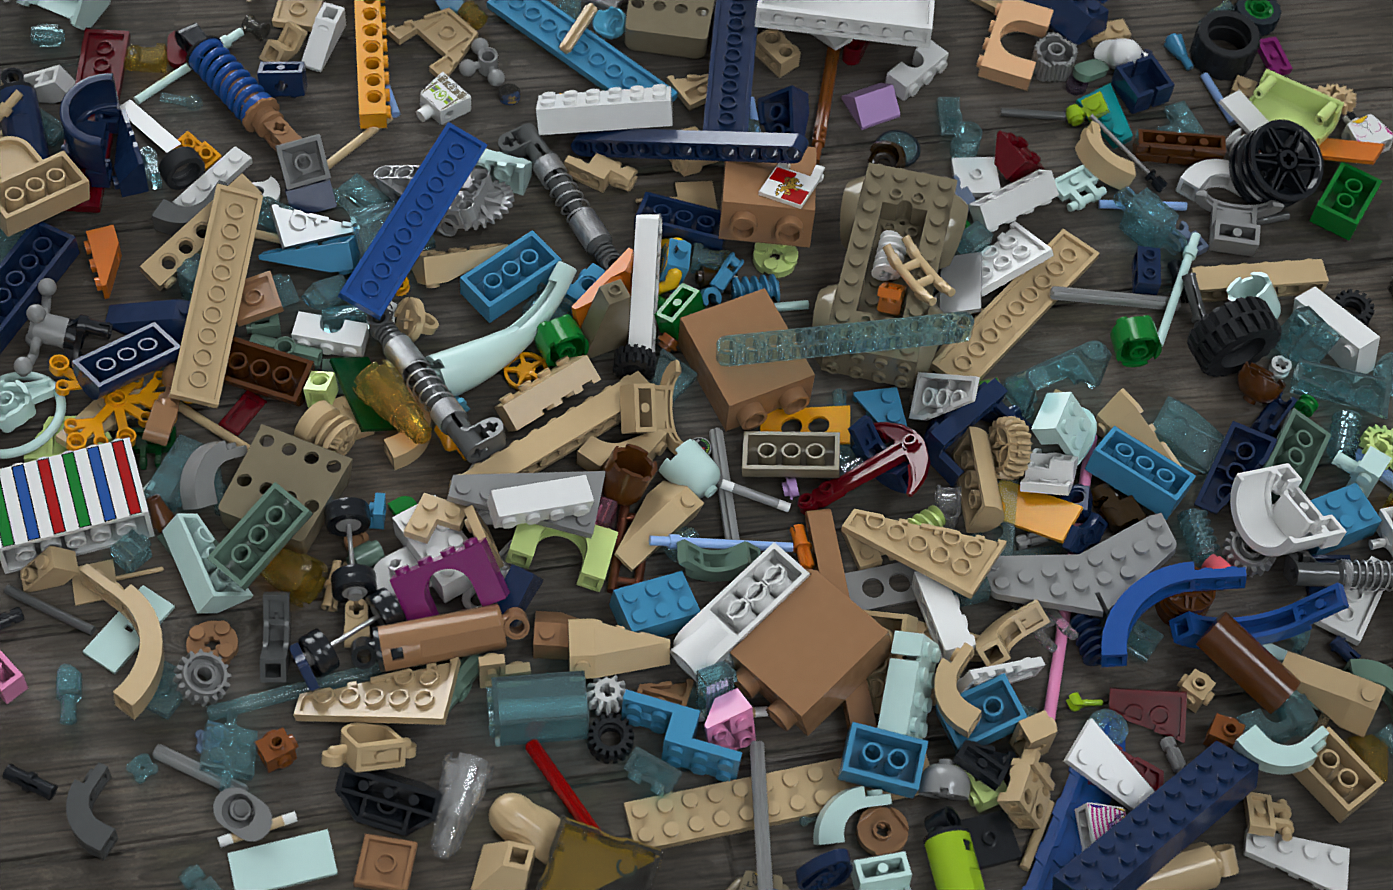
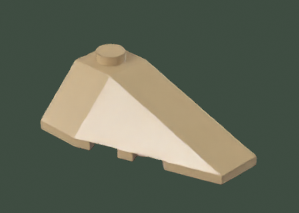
(440, 267)
(661, 513)

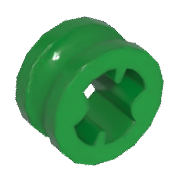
(1306, 405)

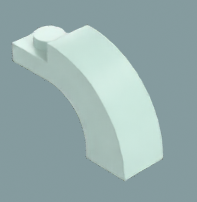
(835, 813)

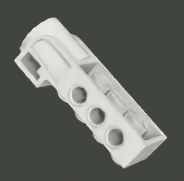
(737, 611)

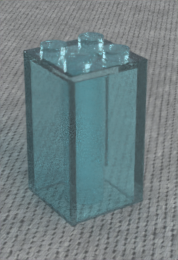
(538, 707)

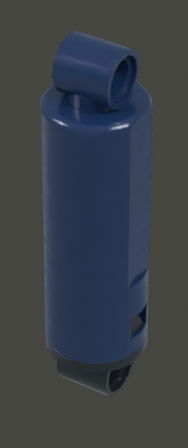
(26, 116)

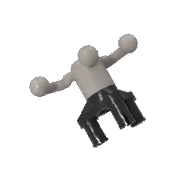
(56, 330)

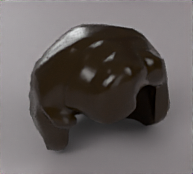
(887, 154)

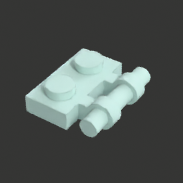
(1076, 181)

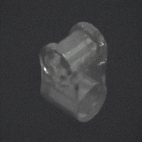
(949, 502)

